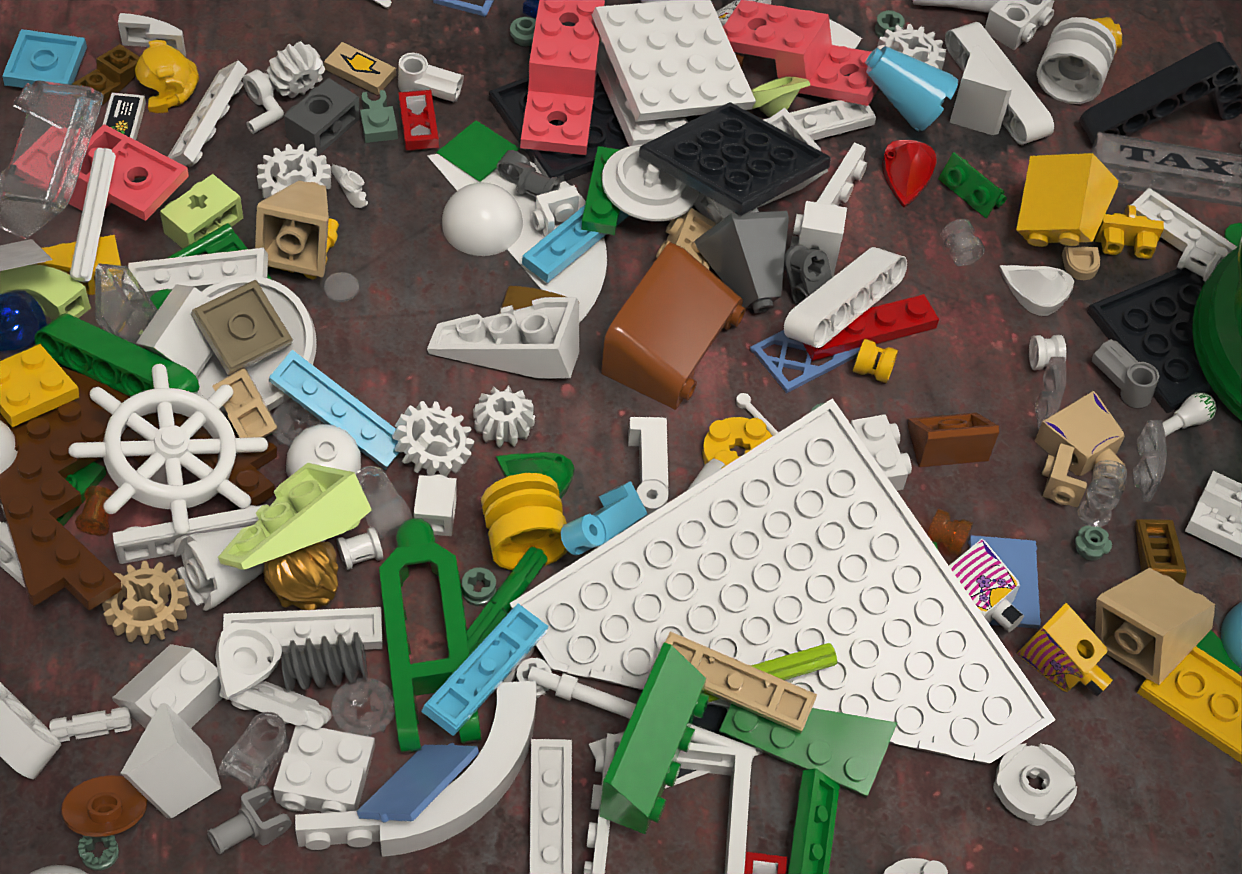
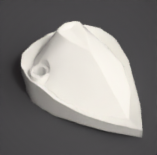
(1038, 288)
(244, 657)

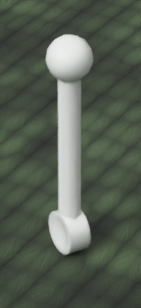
(743, 401)

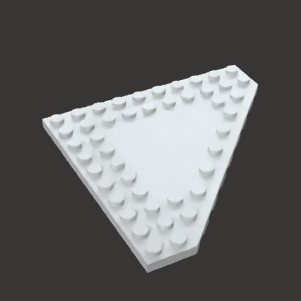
(791, 555)

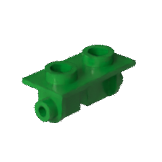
(971, 185)

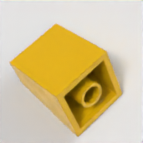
(1064, 199)

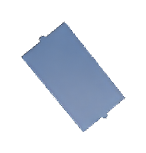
(418, 782)

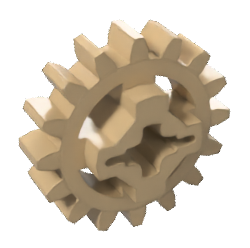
(145, 607)

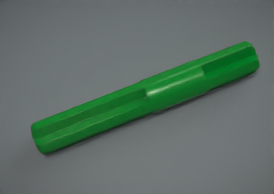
(510, 590)

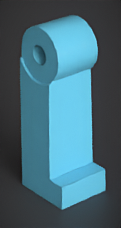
(620, 511)

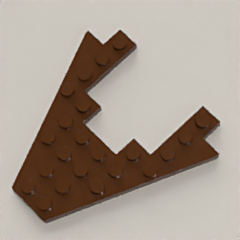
(37, 493)

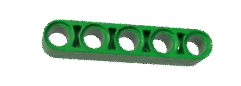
(108, 357)

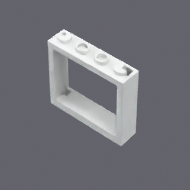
(701, 757)

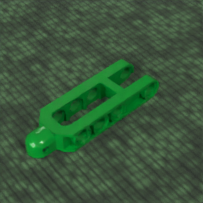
(414, 546)

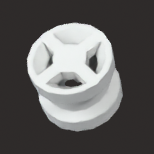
(1043, 349)

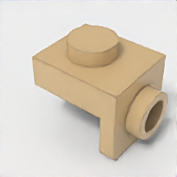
(1059, 486)

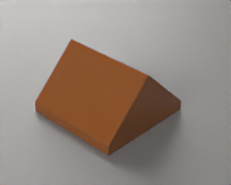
(952, 439)

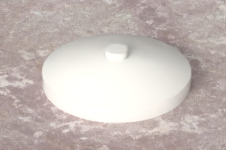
(295, 319)

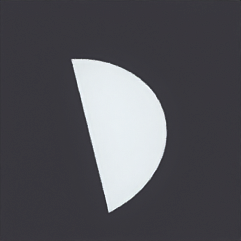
(580, 279)

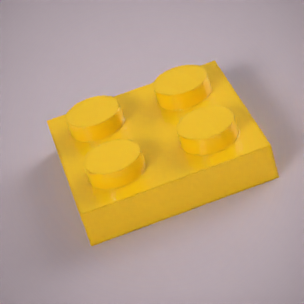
(33, 385)

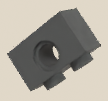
(322, 116)

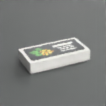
(125, 113)

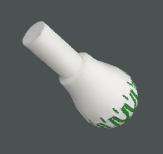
(1194, 411)

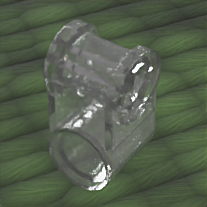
(387, 506)
(252, 759)

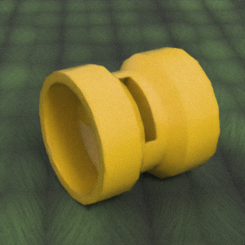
(867, 359)

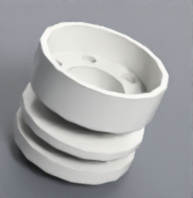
(1076, 60)

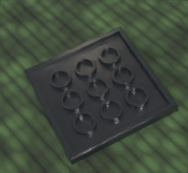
(604, 130)
(735, 158)
(1157, 329)

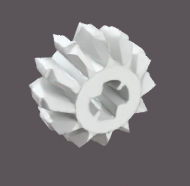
(295, 69)
(503, 416)

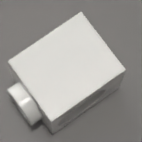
(436, 502)

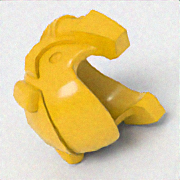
(168, 73)

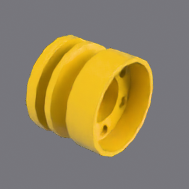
(521, 515)

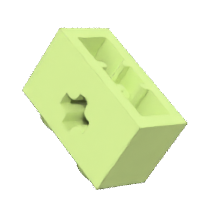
(201, 211)

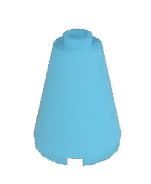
(911, 85)

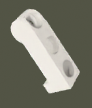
(651, 437)

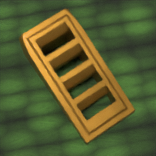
(1158, 550)

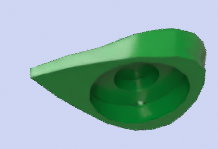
(546, 463)

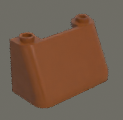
(669, 327)

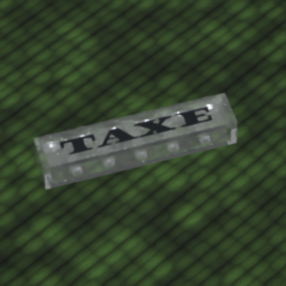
(1172, 168)

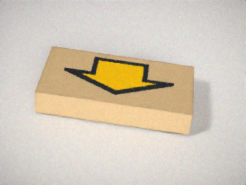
(360, 68)

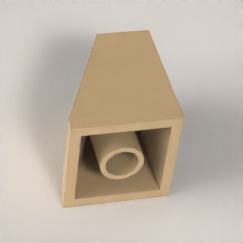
(1152, 623)

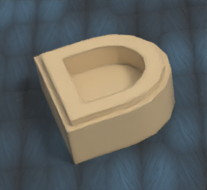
(1081, 262)

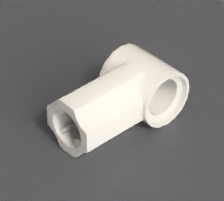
(417, 75)

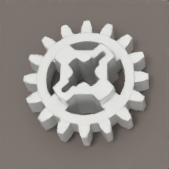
(915, 44)
(291, 167)
(433, 439)

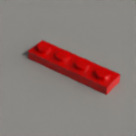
(881, 325)

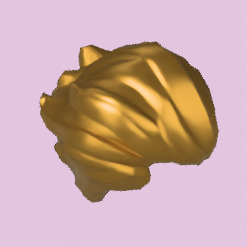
(304, 576)

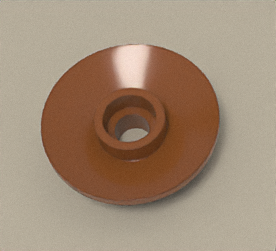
(103, 806)

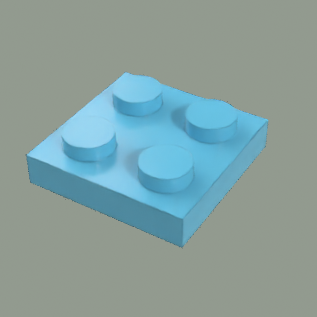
(44, 58)

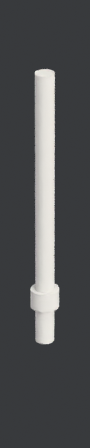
(568, 687)

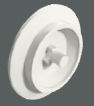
(644, 189)

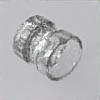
(962, 242)

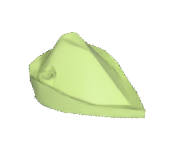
(777, 94)

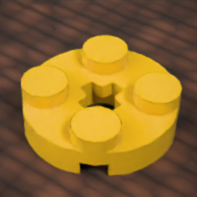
(733, 432)

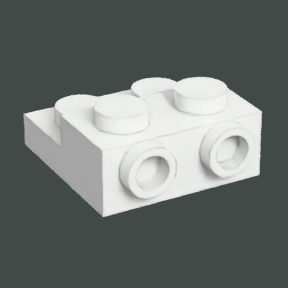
(882, 443)
(323, 770)

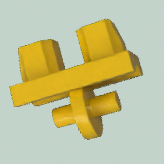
(1129, 230)

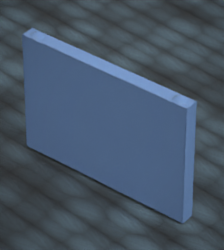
(1022, 561)

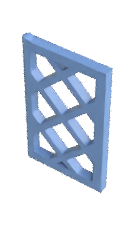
(810, 371)

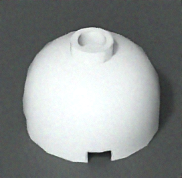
(324, 446)

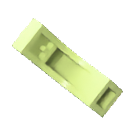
(50, 287)

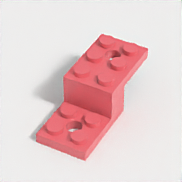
(801, 49)
(562, 77)
(131, 162)

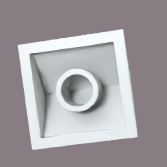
(981, 95)
(175, 332)
(171, 764)

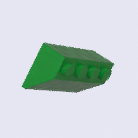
(653, 741)

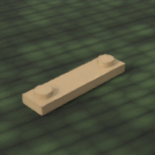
(747, 685)

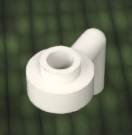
(260, 91)

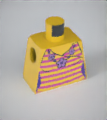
(1067, 652)

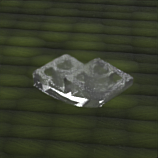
(1153, 453)

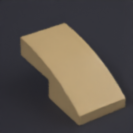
(246, 407)

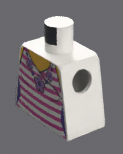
(989, 584)

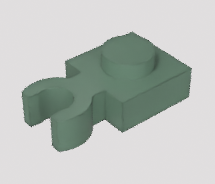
(378, 119)

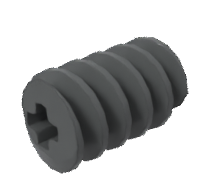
(324, 662)

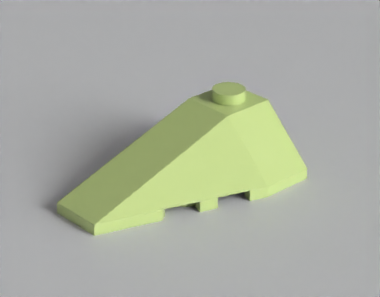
(307, 509)

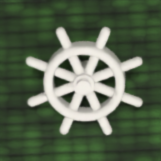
(160, 478)

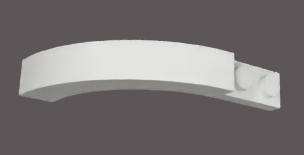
(458, 804)

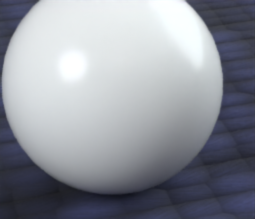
(482, 219)

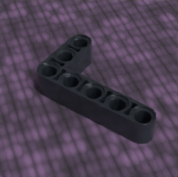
(1202, 73)

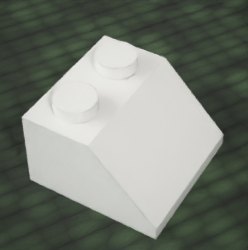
(176, 678)

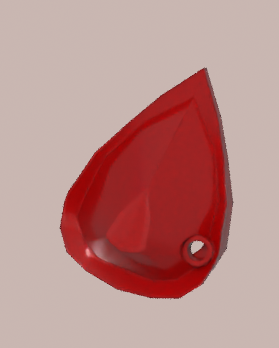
(908, 168)

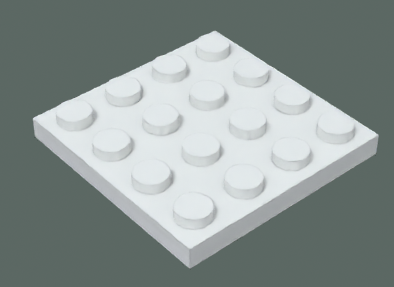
(672, 58)

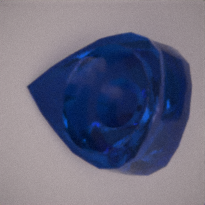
(19, 320)

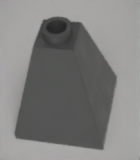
(749, 255)

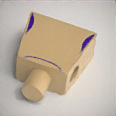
(1087, 428)

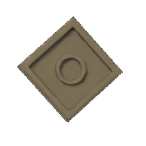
(241, 327)

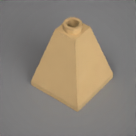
(295, 228)

